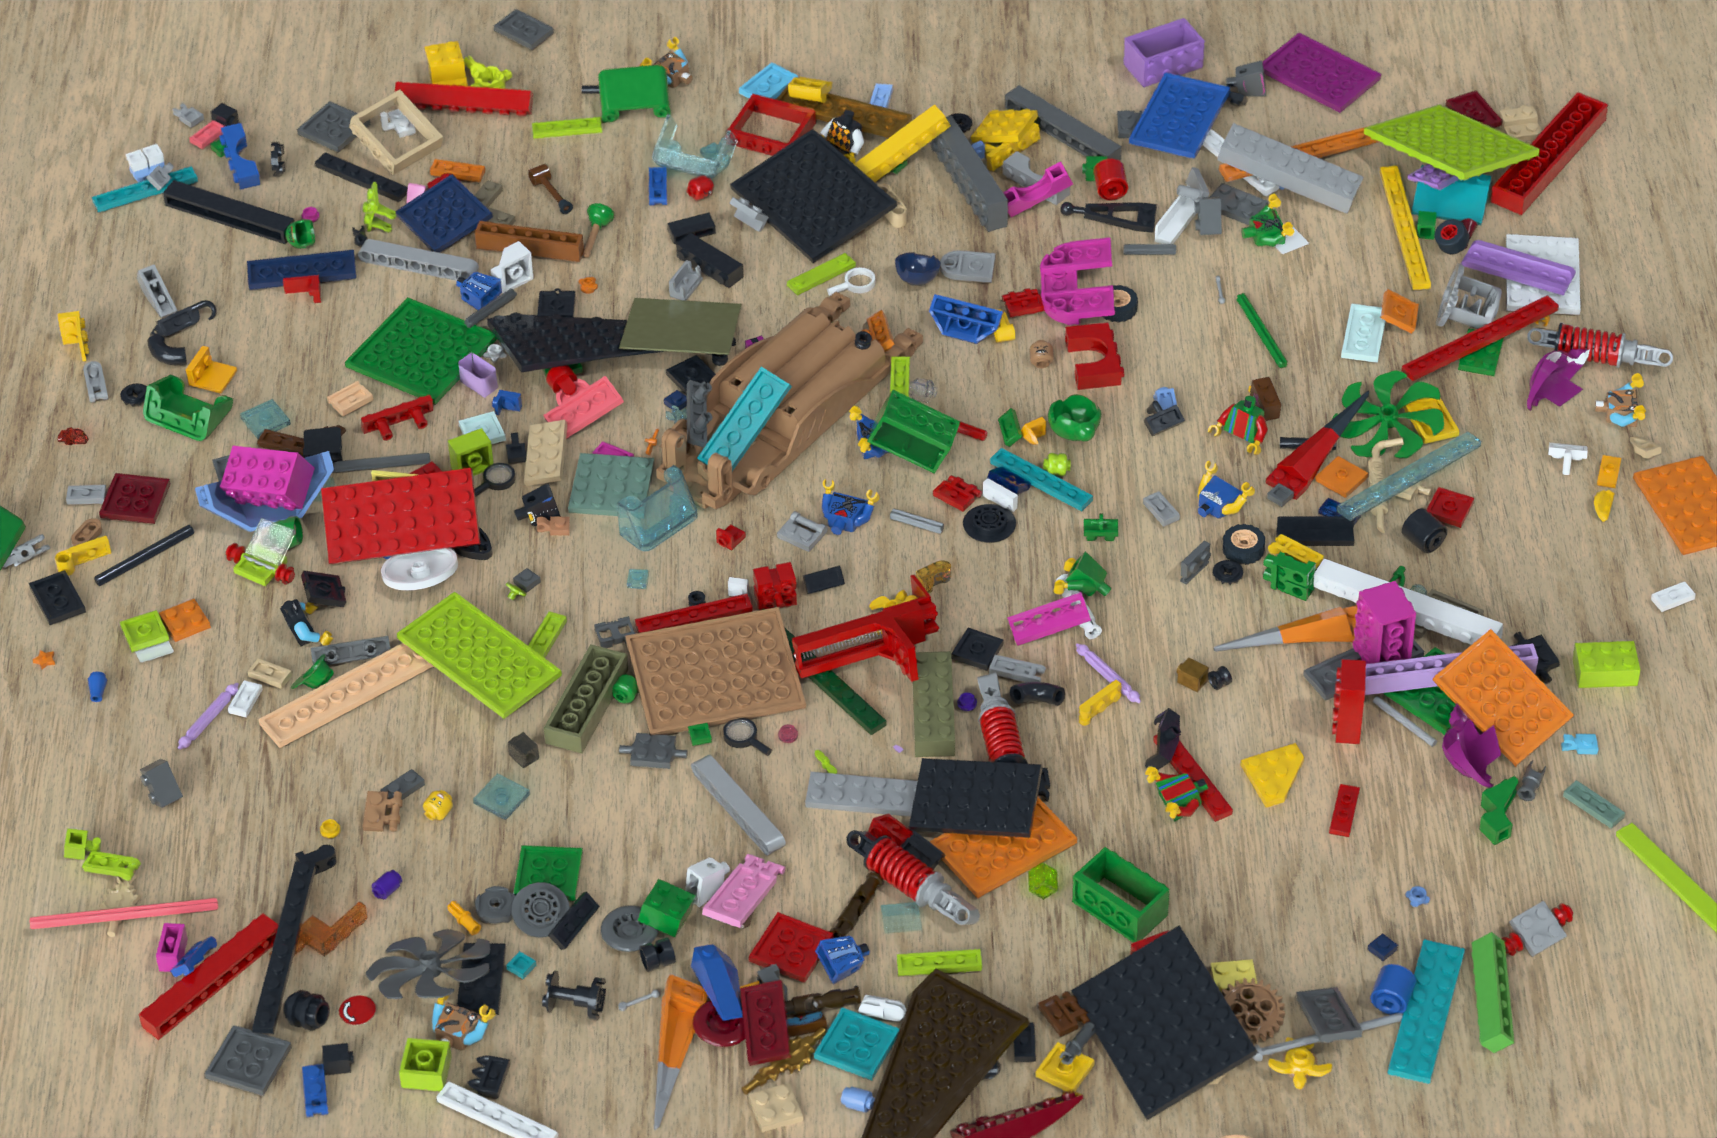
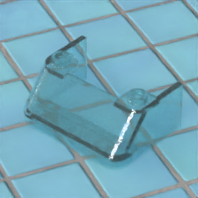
(669, 155)

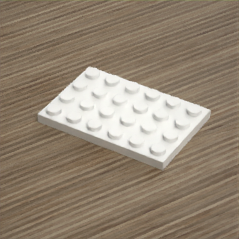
(1551, 248)

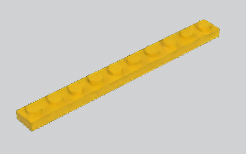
(1405, 228)

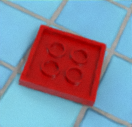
(789, 946)

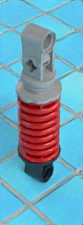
(1602, 348)
(999, 724)
(911, 876)

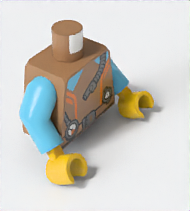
(675, 64)
(1622, 404)
(459, 1024)

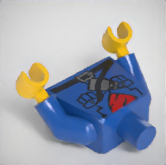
(864, 428)
(846, 511)

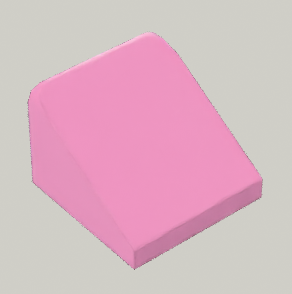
(414, 191)

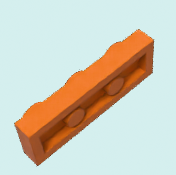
(459, 170)

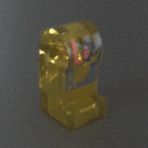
(934, 574)

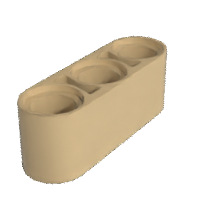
(898, 215)

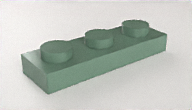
(1594, 804)

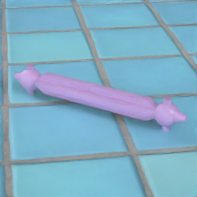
(1107, 672)
(209, 714)

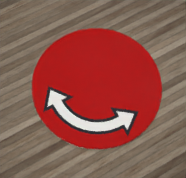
(357, 1010)

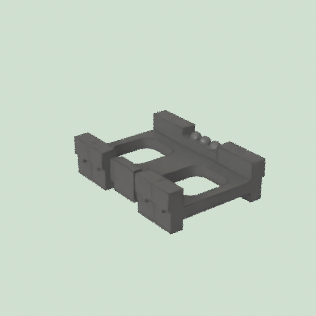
(616, 637)

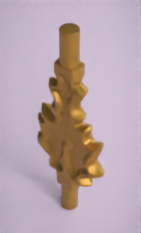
(800, 1054)

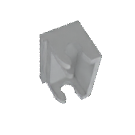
(685, 281)

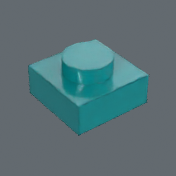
(521, 965)

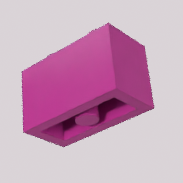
(171, 946)

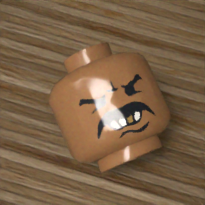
(1041, 354)

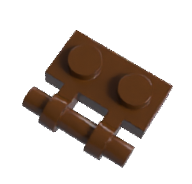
(1059, 1016)

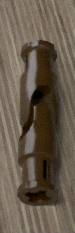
(855, 908)
(832, 999)

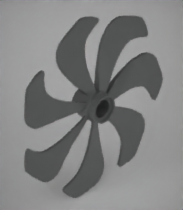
(428, 965)

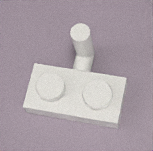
(398, 122)
(1569, 452)

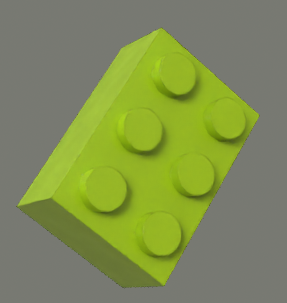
(1606, 664)

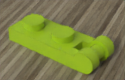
(111, 864)

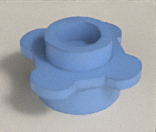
(1417, 896)

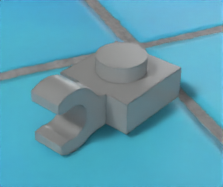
(160, 176)

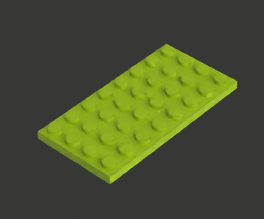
(479, 655)

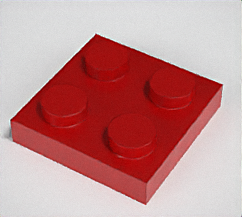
(1450, 506)

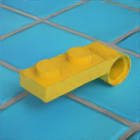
(82, 553)

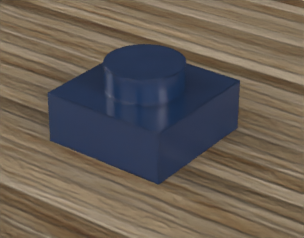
(677, 399)
(1382, 947)

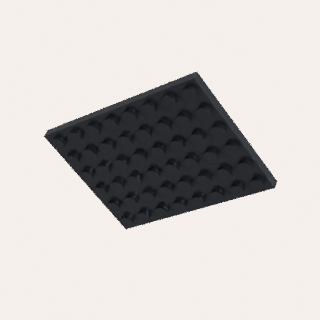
(814, 195)
(1164, 1022)

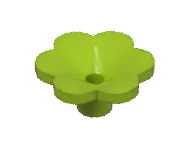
(514, 591)

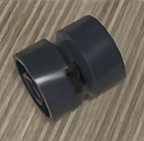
(658, 954)

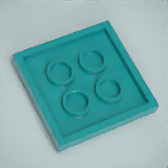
(856, 1043)

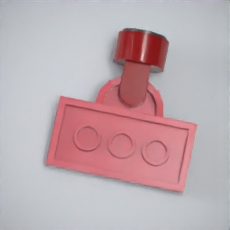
(579, 401)

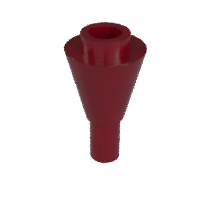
(1470, 226)

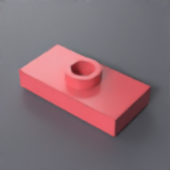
(206, 134)

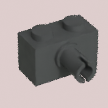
(1208, 215)
(160, 783)

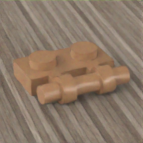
(376, 808)

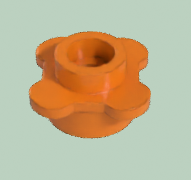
(588, 285)

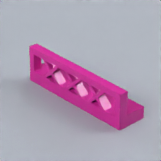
(1050, 621)

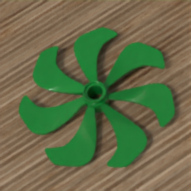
(1389, 415)

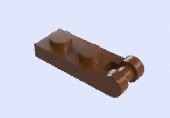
(281, 442)

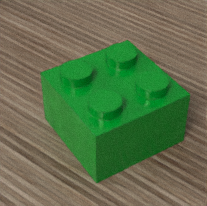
(666, 908)

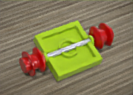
(258, 569)

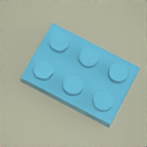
(768, 82)

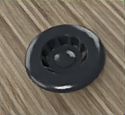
(993, 521)

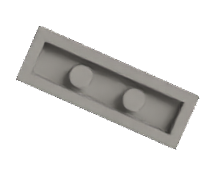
(1197, 186)

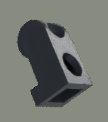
(323, 858)

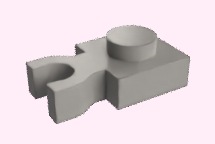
(188, 116)

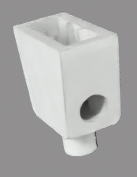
(705, 879)

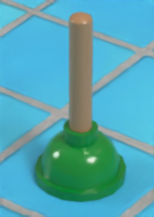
(599, 216)

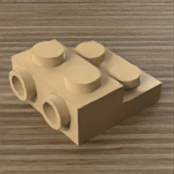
(1520, 122)

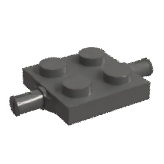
(653, 751)

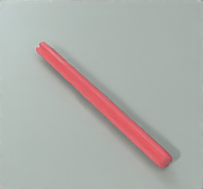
(123, 913)

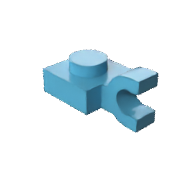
(1582, 743)

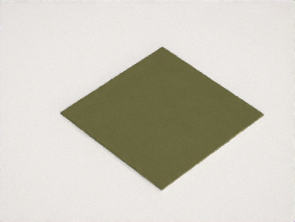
(681, 326)

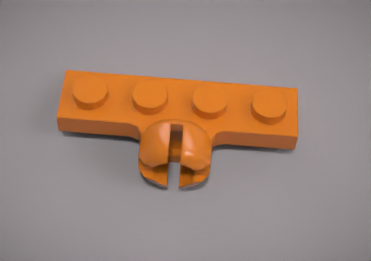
(880, 330)

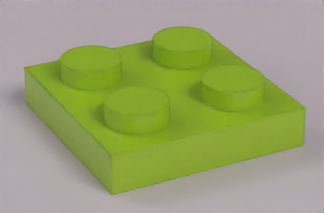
(144, 631)

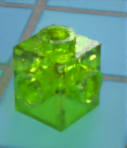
(1043, 880)

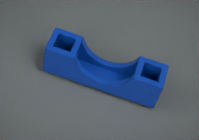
(244, 170)

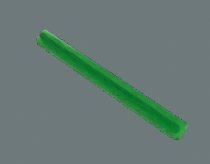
(1262, 330)

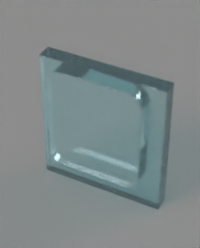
(901, 917)

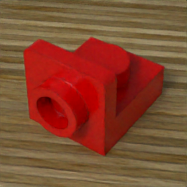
(730, 536)

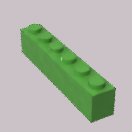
(1492, 993)

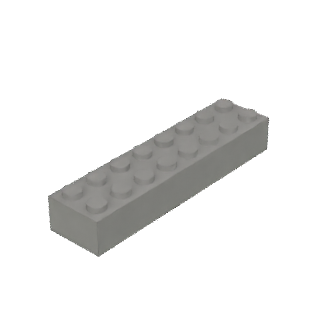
(1290, 168)

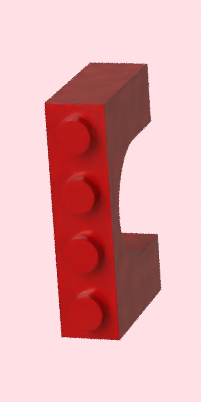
(1096, 338)

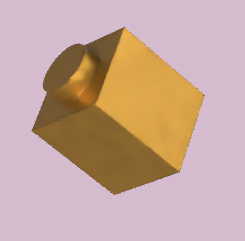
(1192, 674)

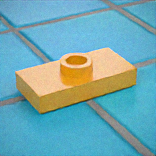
(1609, 471)

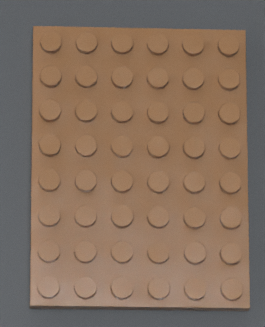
(715, 671)

